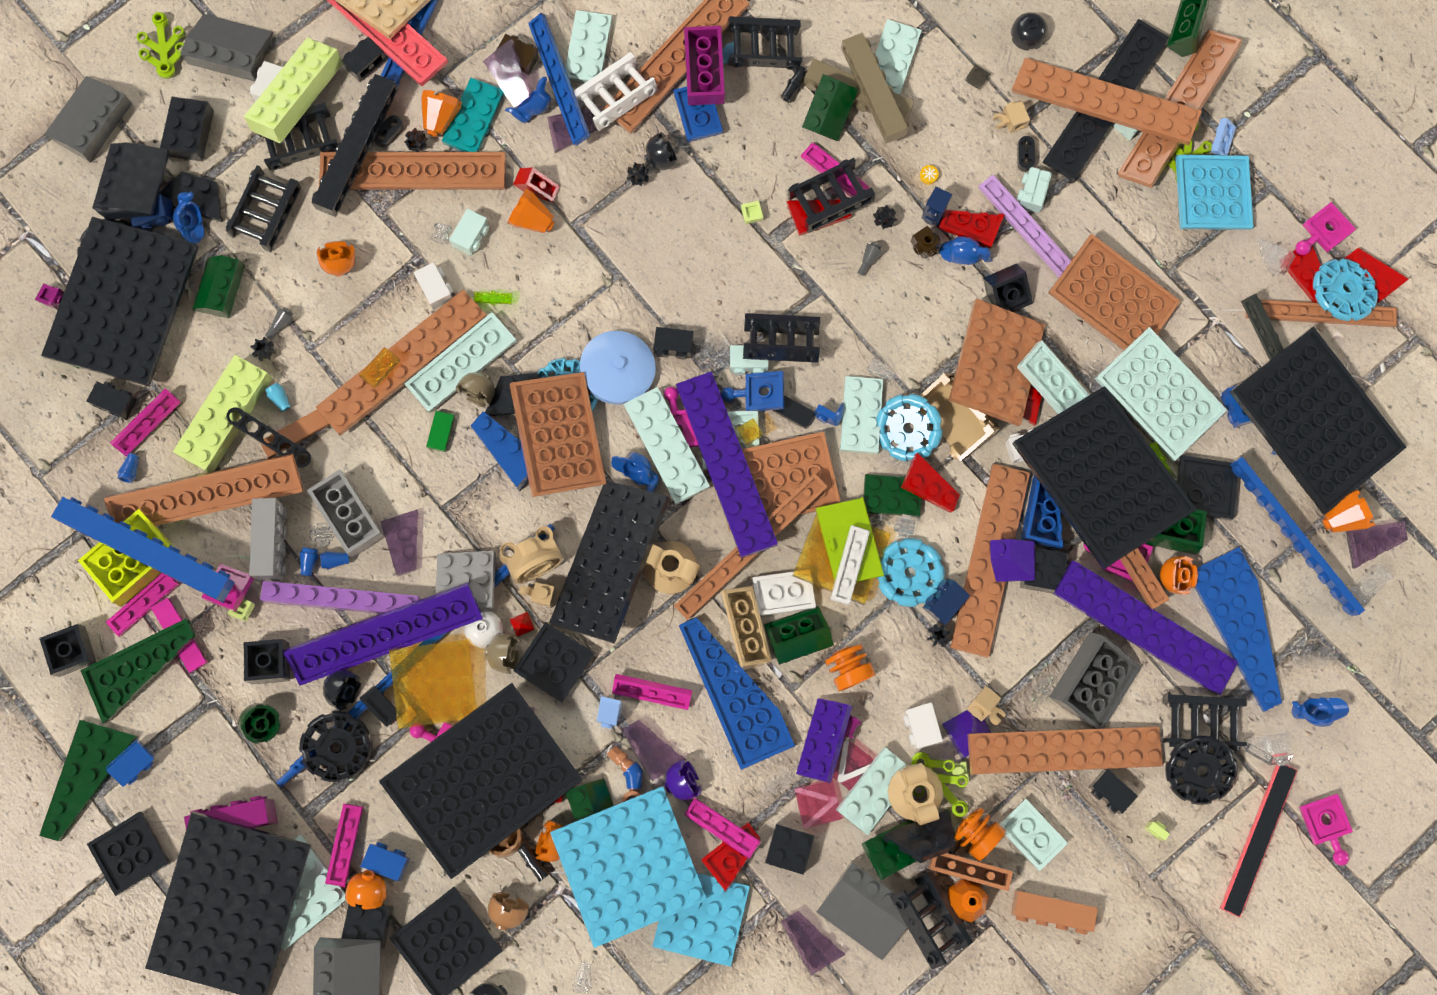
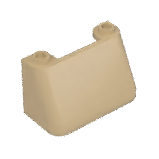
(961, 426)

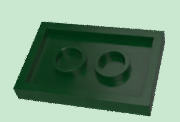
(886, 497)
(886, 856)

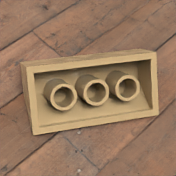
(746, 627)

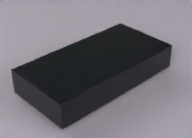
(795, 412)
(379, 705)

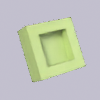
(751, 212)
(243, 611)
(960, 769)
(1157, 829)

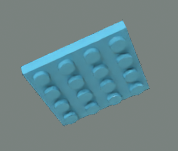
(1214, 192)
(708, 928)

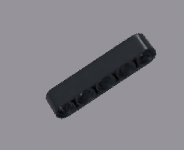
(262, 430)

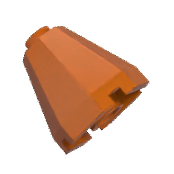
(438, 111)
(531, 214)
(1349, 514)
(959, 897)

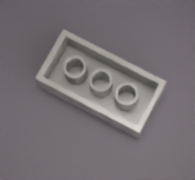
(345, 513)
(267, 539)

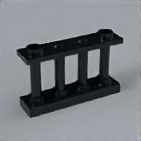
(767, 26)
(313, 113)
(831, 213)
(276, 222)
(786, 325)
(1214, 704)
(944, 912)

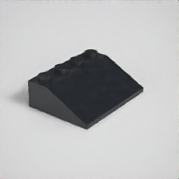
(130, 181)

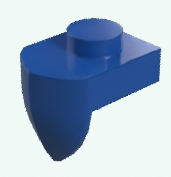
(825, 415)

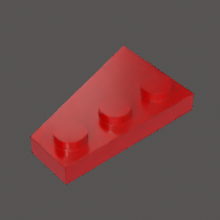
(1386, 278)

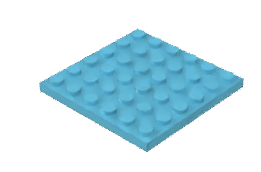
(628, 866)

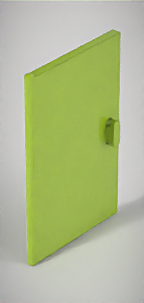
(835, 526)

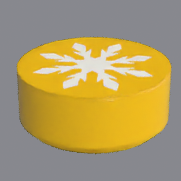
(929, 174)

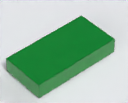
(440, 431)

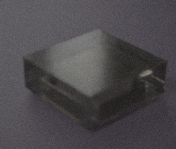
(977, 77)

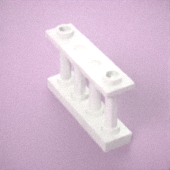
(609, 77)

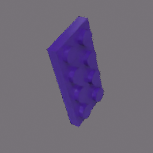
(824, 740)

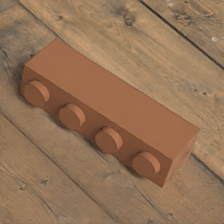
(971, 870)
(1054, 911)

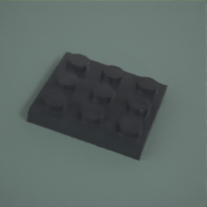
(1209, 485)
(553, 662)
(128, 853)

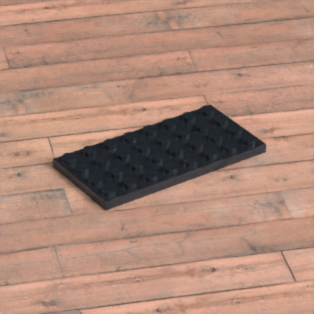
(609, 561)

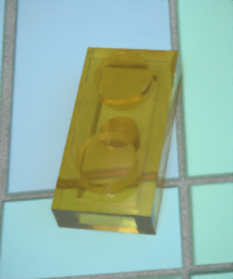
(379, 367)

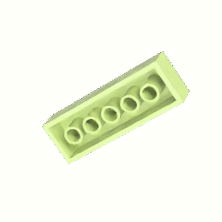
(293, 90)
(209, 431)

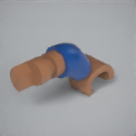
(632, 772)

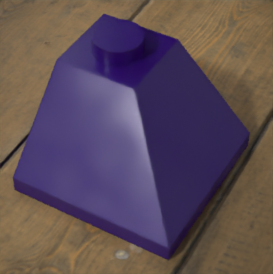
(1013, 560)
(960, 726)

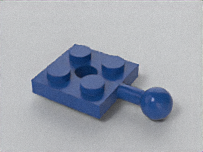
(754, 384)

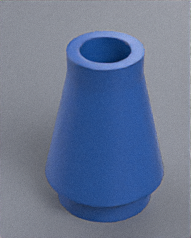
(128, 469)
(308, 559)
(333, 559)

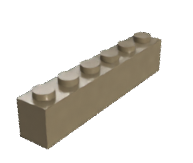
(819, 68)
(874, 87)

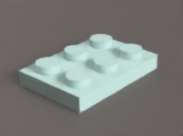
(1032, 835)

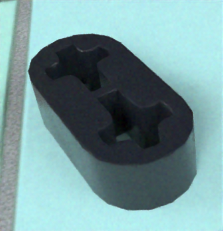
(388, 131)
(1021, 153)

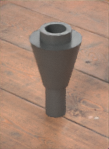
(871, 253)
(281, 319)

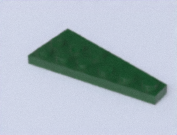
(123, 674)
(82, 775)

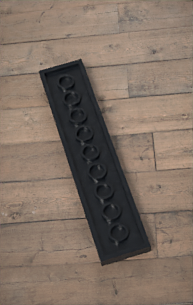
(1125, 70)

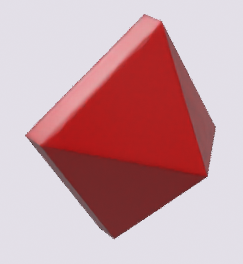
(522, 624)

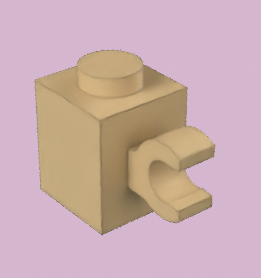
(1013, 116)
(541, 594)
(985, 704)

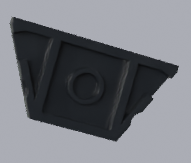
(205, 194)
(502, 402)
(924, 840)

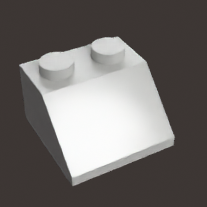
(922, 726)

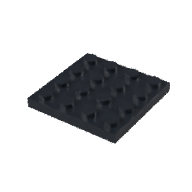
(446, 943)

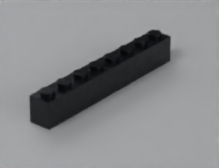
(355, 145)

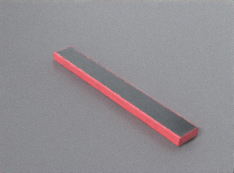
(1258, 840)

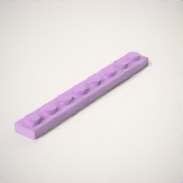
(1024, 225)

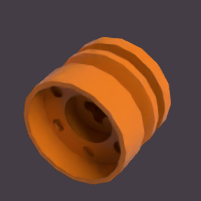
(850, 667)
(981, 835)

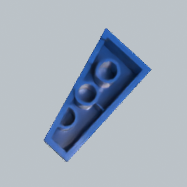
(503, 447)
(1042, 519)

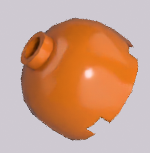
(336, 258)
(1179, 575)
(545, 846)
(366, 890)

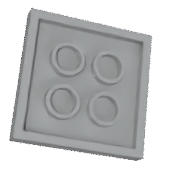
(470, 568)

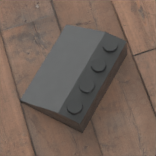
(226, 47)
(88, 118)
(1095, 681)
(864, 911)
(346, 967)

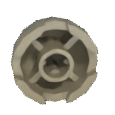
(477, 388)
(502, 653)

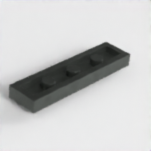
(1262, 325)

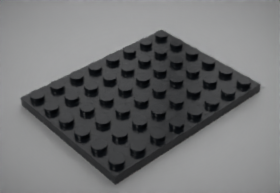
(120, 301)
(1318, 420)
(1104, 477)
(480, 780)
(228, 906)

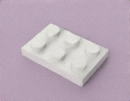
(782, 594)

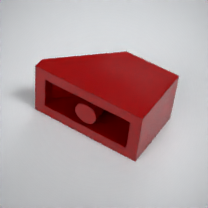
(537, 183)

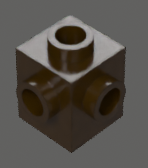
(925, 242)

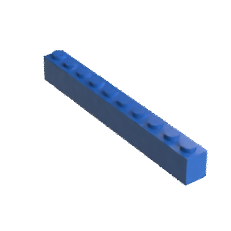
(147, 551)

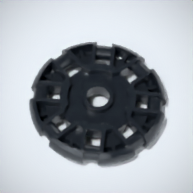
(335, 734)
(1195, 760)

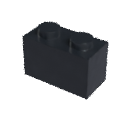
(363, 59)
(673, 343)
(111, 400)
(1112, 792)

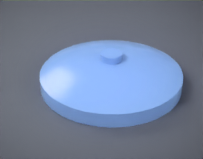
(617, 367)

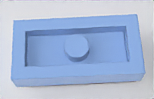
(1223, 137)

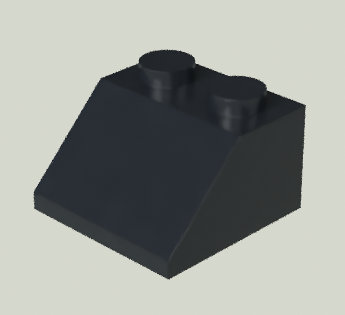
(1008, 288)

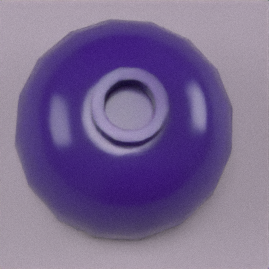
(681, 781)

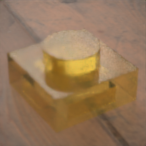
(749, 431)

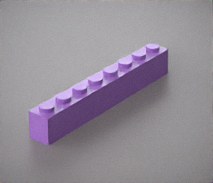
(333, 598)

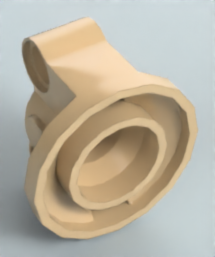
(532, 557)
(675, 581)
(901, 789)

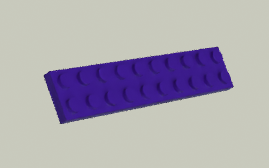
(726, 465)
(1145, 628)
(383, 633)

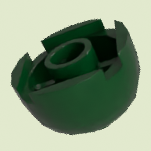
(259, 723)

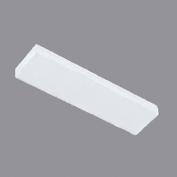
(849, 565)

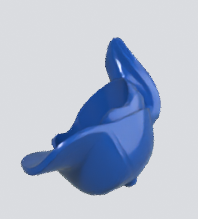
(534, 105)
(188, 218)
(964, 251)
(637, 468)
(1320, 711)

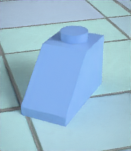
(609, 712)

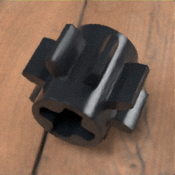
(416, 140)
(633, 174)
(884, 217)
(267, 346)
(944, 633)

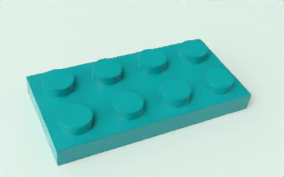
(474, 117)

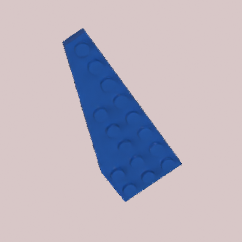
(1237, 610)
(745, 712)

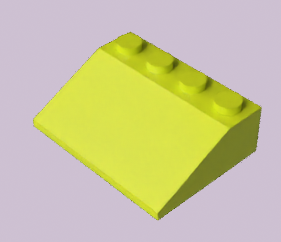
(117, 573)

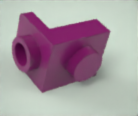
(50, 296)

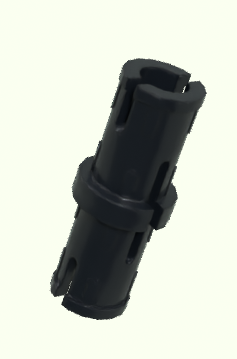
(793, 84)
(531, 862)

